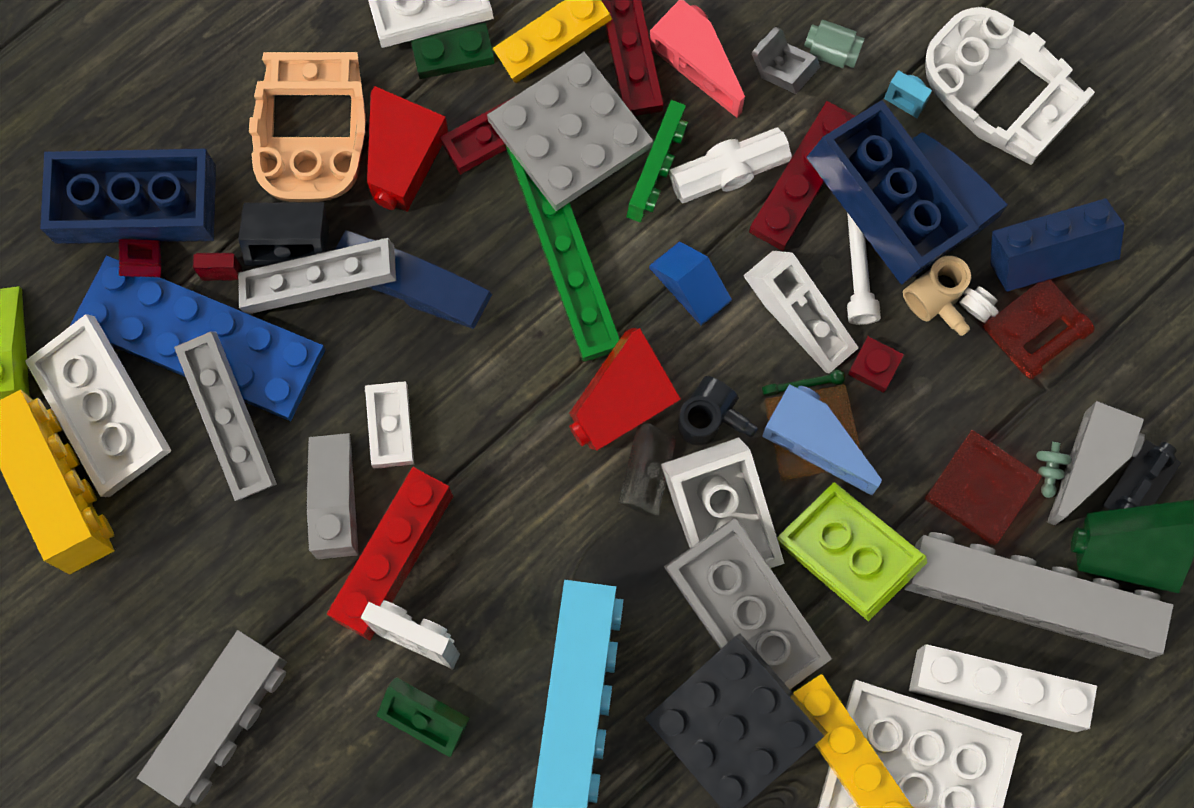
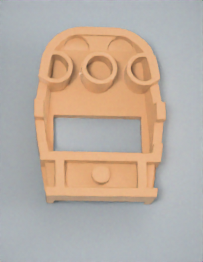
(307, 166)

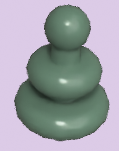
(1052, 471)

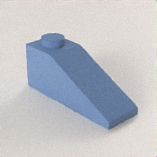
(815, 434)

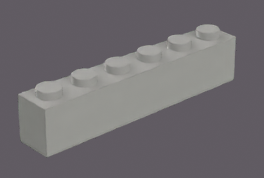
(1042, 597)

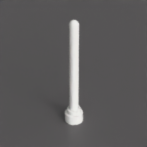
(863, 306)

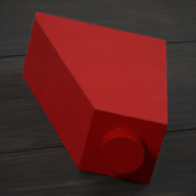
(401, 148)
(622, 393)

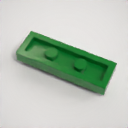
(658, 162)

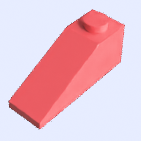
(692, 47)

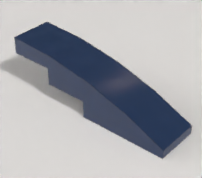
(430, 287)

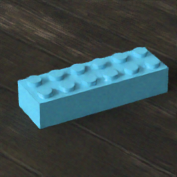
(578, 696)

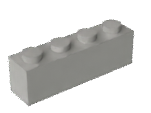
(212, 721)

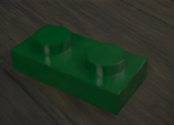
(453, 51)
(422, 717)

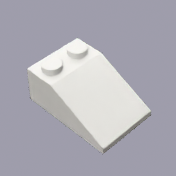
(722, 486)

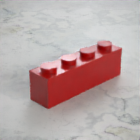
(391, 550)

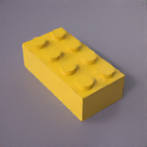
(48, 487)

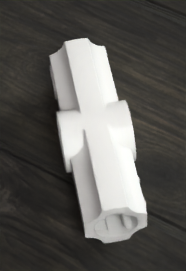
(730, 165)

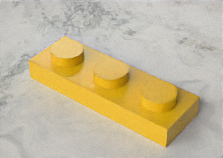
(550, 35)

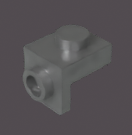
(784, 63)

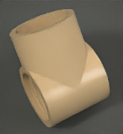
(929, 297)

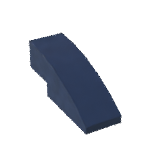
(968, 187)

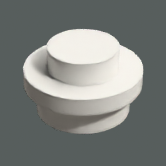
(979, 303)

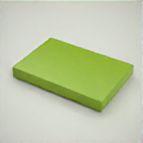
(852, 551)

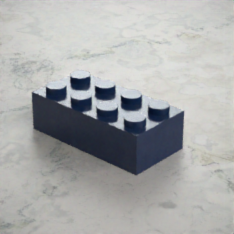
(891, 191)
(128, 195)

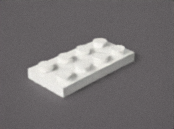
(97, 406)

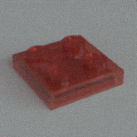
(983, 487)

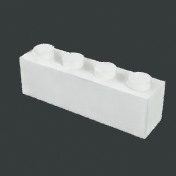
(1003, 688)

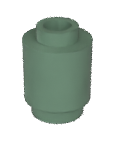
(834, 44)

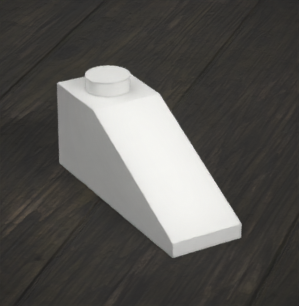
(801, 308)

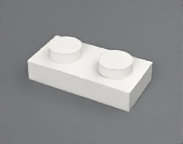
(389, 425)

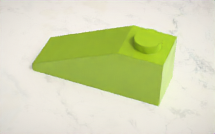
(12, 343)

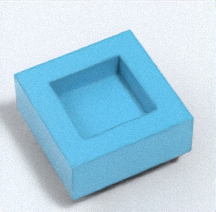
(908, 93)

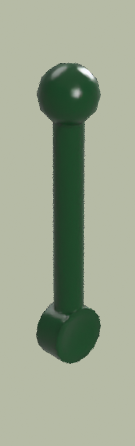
(836, 377)

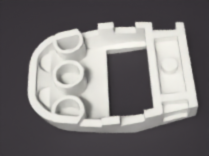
(976, 54)

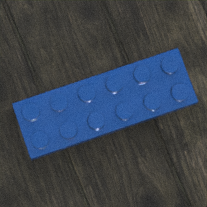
(156, 315)

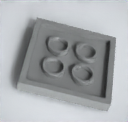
(570, 131)

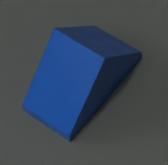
(692, 281)

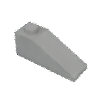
(1101, 447)
(331, 497)

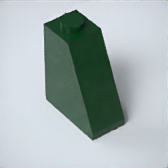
(1138, 544)

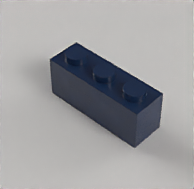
(1056, 244)

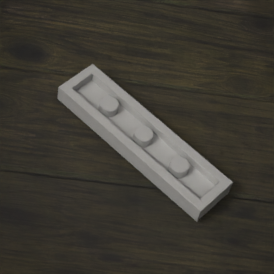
(317, 276)
(225, 415)

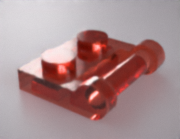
(1031, 316)

